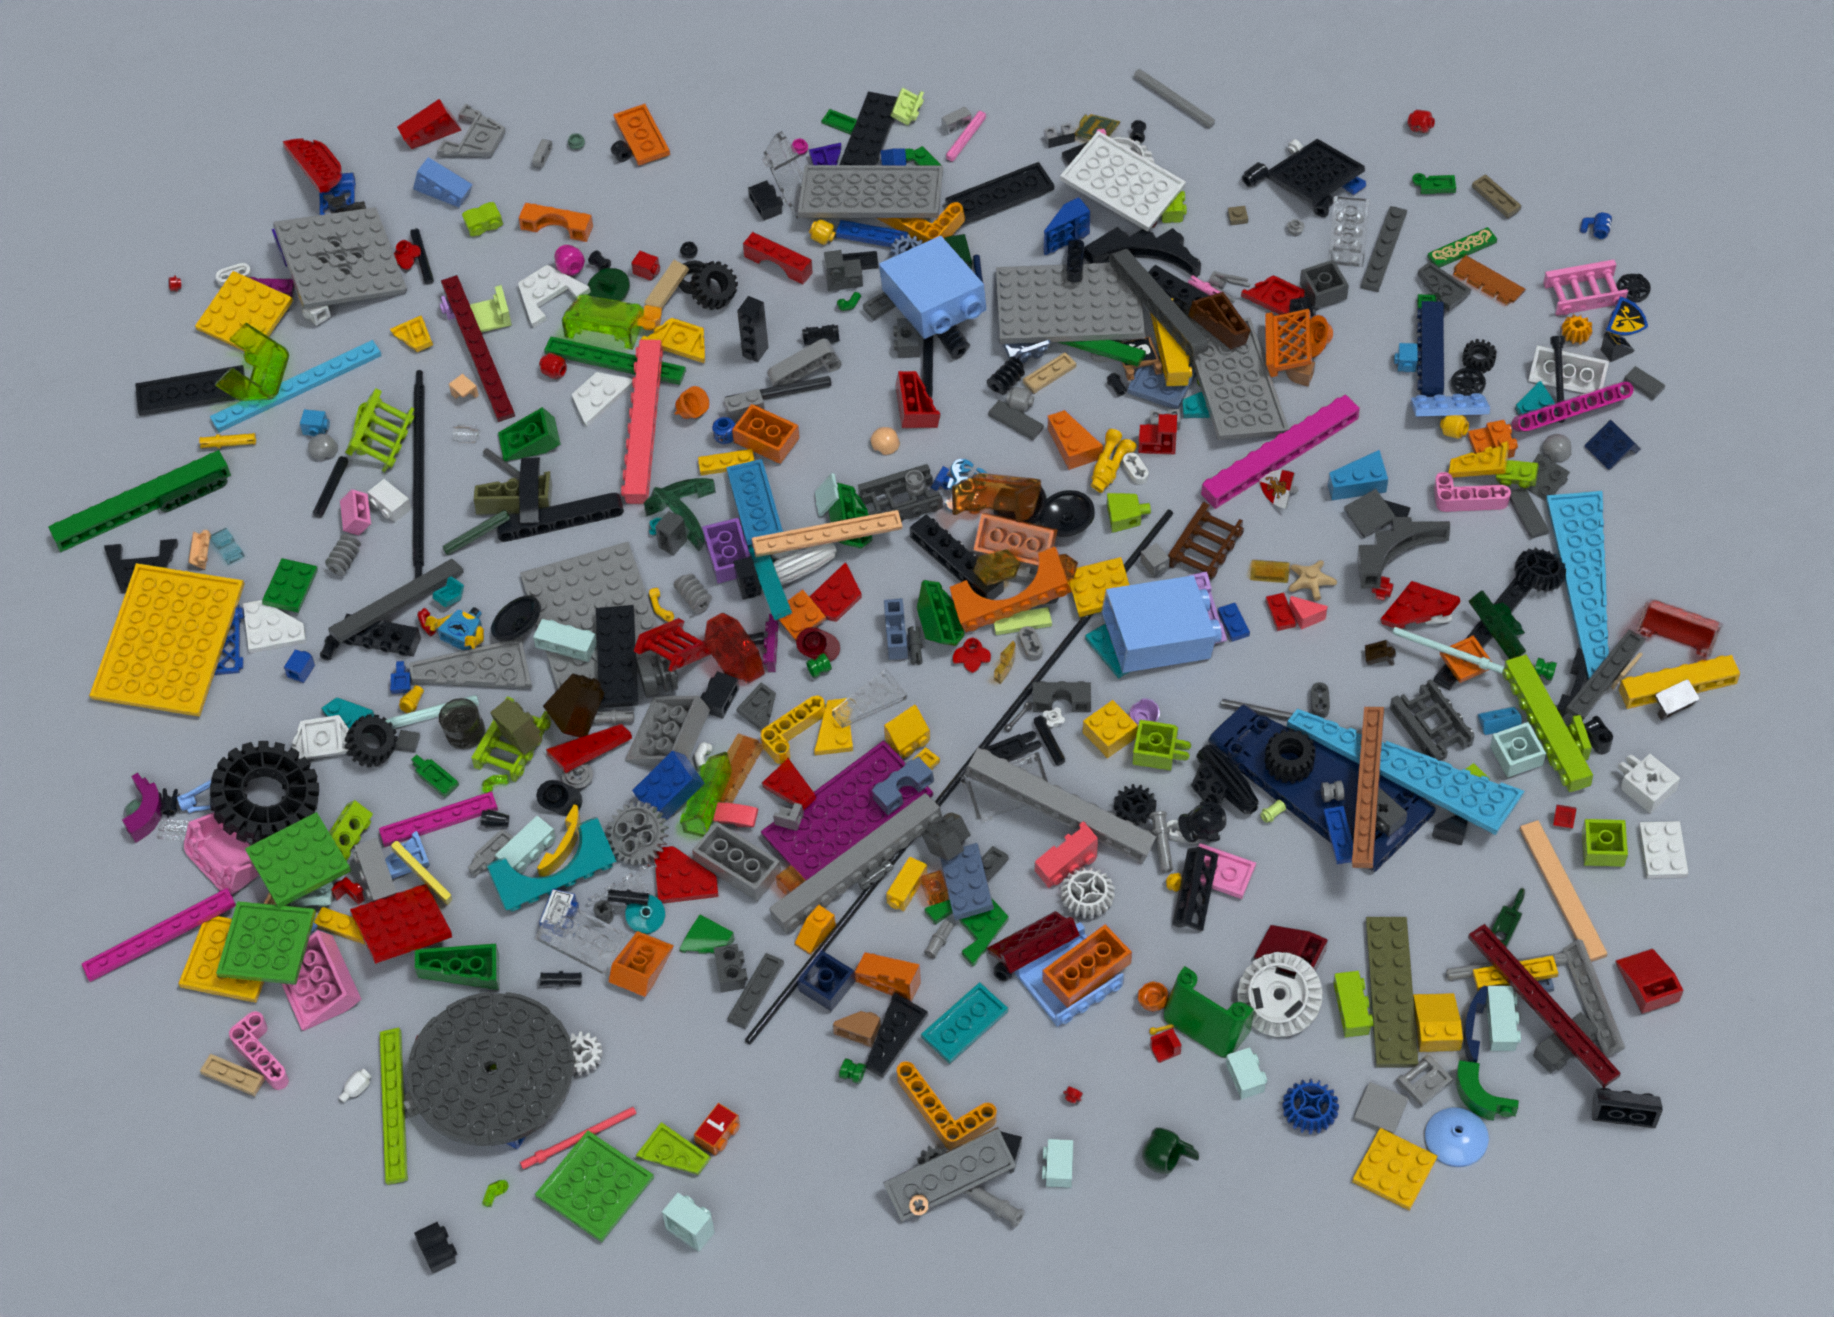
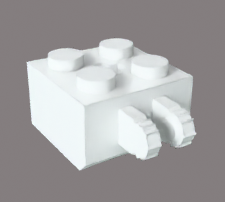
(1648, 781)

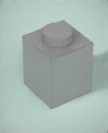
(1155, 560)

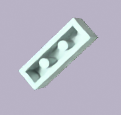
(565, 640)
(527, 844)
(1502, 1018)

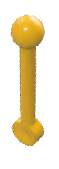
(1153, 1030)

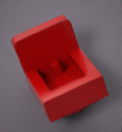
(347, 887)

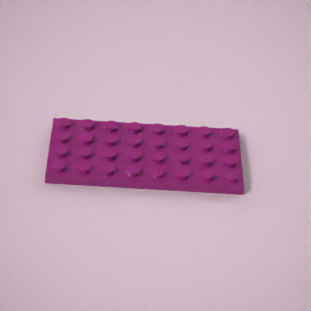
(841, 813)

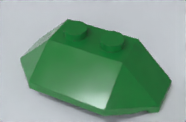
(849, 507)
(938, 615)

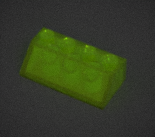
(703, 802)

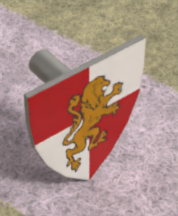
(1278, 486)

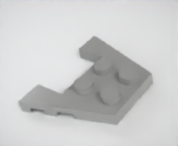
(480, 138)

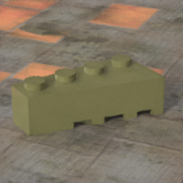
(497, 496)

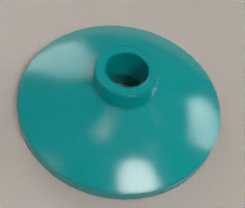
(649, 923)

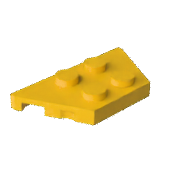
(680, 339)

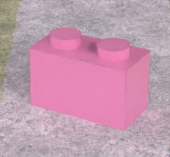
(355, 512)

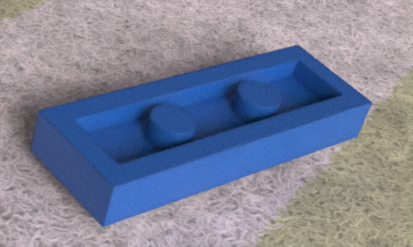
(1339, 834)

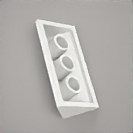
(1579, 371)

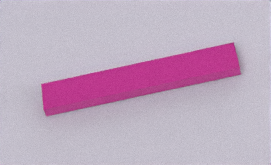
(437, 819)

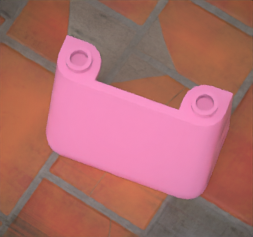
(219, 854)

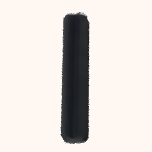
(1049, 740)

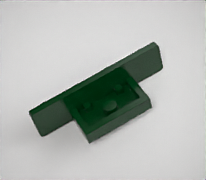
(1500, 624)

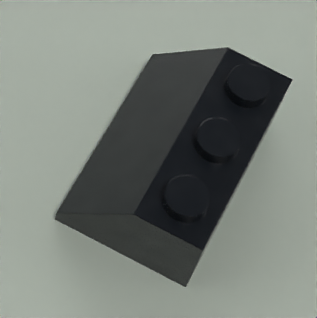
(1626, 1108)

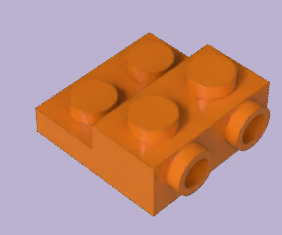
(1493, 436)

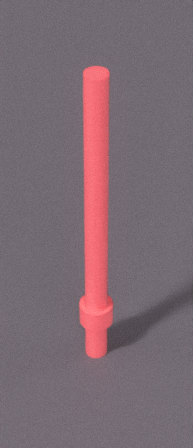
(541, 1155)

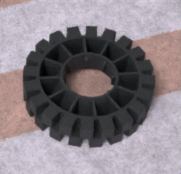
(250, 819)

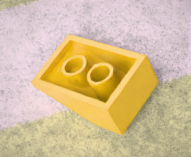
(1437, 1022)

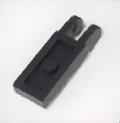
(1014, 746)

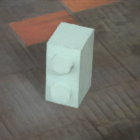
(1246, 1073)
(1059, 1163)

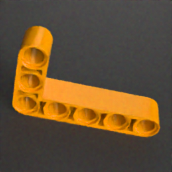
(943, 226)
(938, 1111)

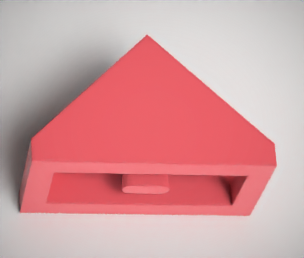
(1307, 612)

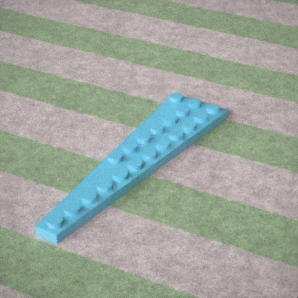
(1580, 543)

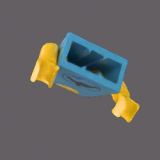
(459, 629)

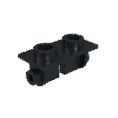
(813, 334)

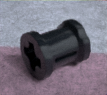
(1138, 131)
(1322, 207)
(599, 261)

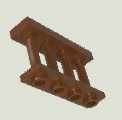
(1194, 529)

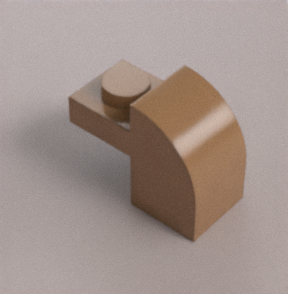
(1302, 374)

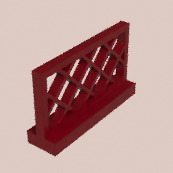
(1041, 941)

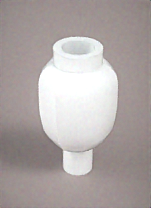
(355, 1085)

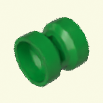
(819, 665)
(1544, 669)
(852, 1071)

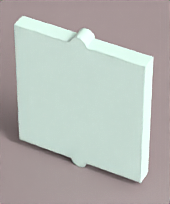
(826, 494)

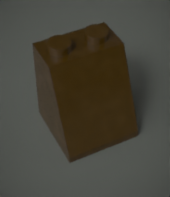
(575, 705)

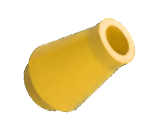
(410, 700)

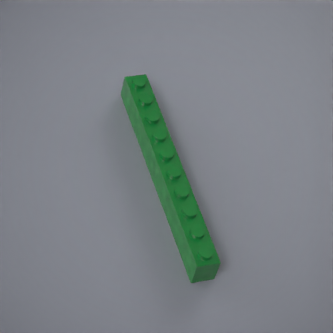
(132, 503)

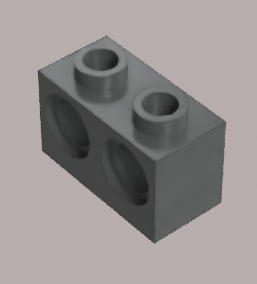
(727, 968)

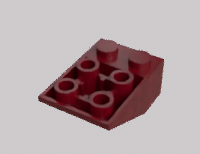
(1294, 941)

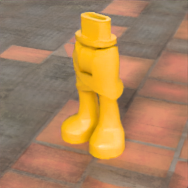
(1106, 469)

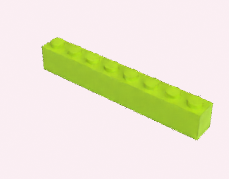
(1547, 723)

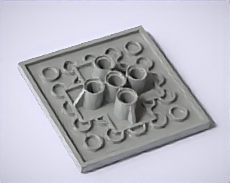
(339, 257)

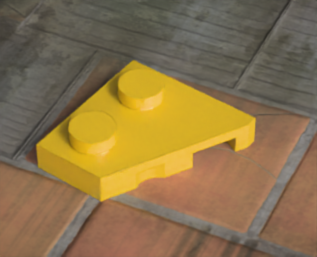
(413, 333)

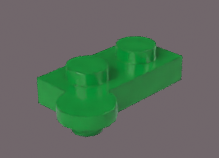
(921, 157)
(1435, 184)

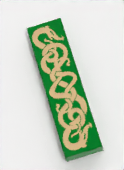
(1462, 247)

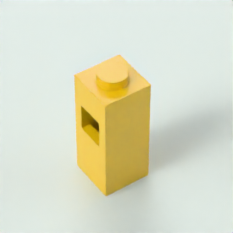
(906, 884)

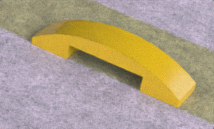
(552, 862)

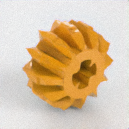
(1576, 329)

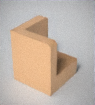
(462, 387)

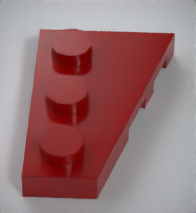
(789, 785)

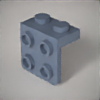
(1024, 351)

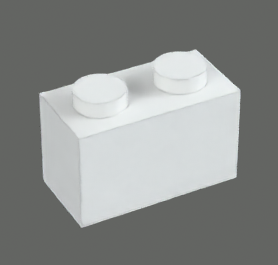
(389, 500)

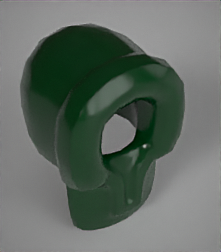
(1164, 1150)

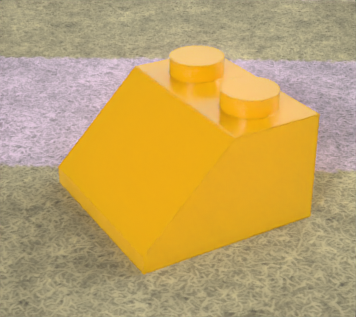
(907, 732)

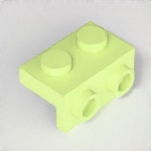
(906, 106)

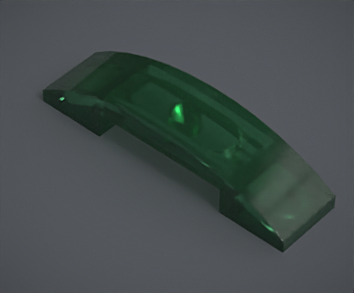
(681, 489)
(666, 499)

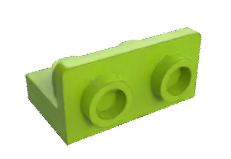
(1519, 473)

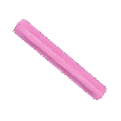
(965, 136)

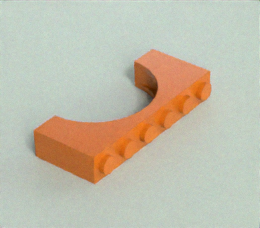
(1047, 585)

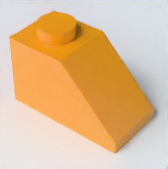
(815, 929)

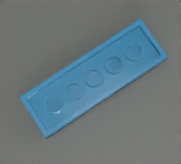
(754, 499)

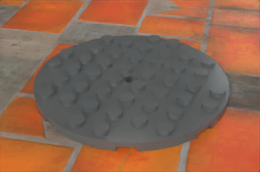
(496, 1106)

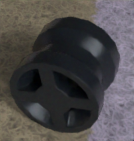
(621, 151)

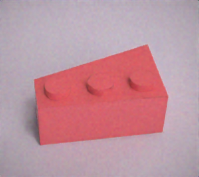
(1070, 855)

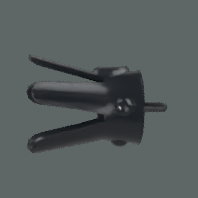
(169, 804)

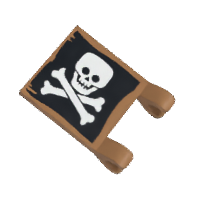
(1150, 359)

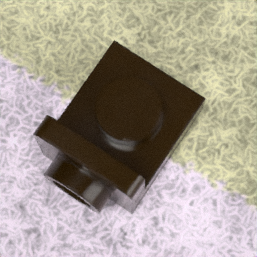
(1380, 652)

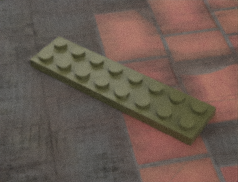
(1391, 992)

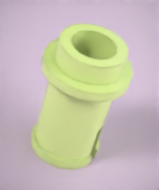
(1271, 812)

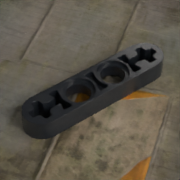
(1075, 261)

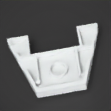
(543, 287)

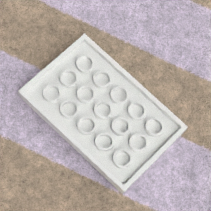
(1122, 181)

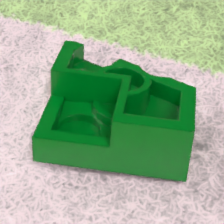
(705, 936)

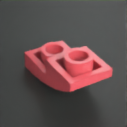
(735, 814)

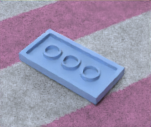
(1450, 405)

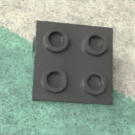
(1549, 477)

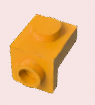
(651, 317)

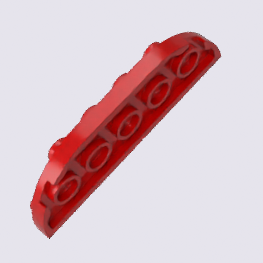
(316, 162)

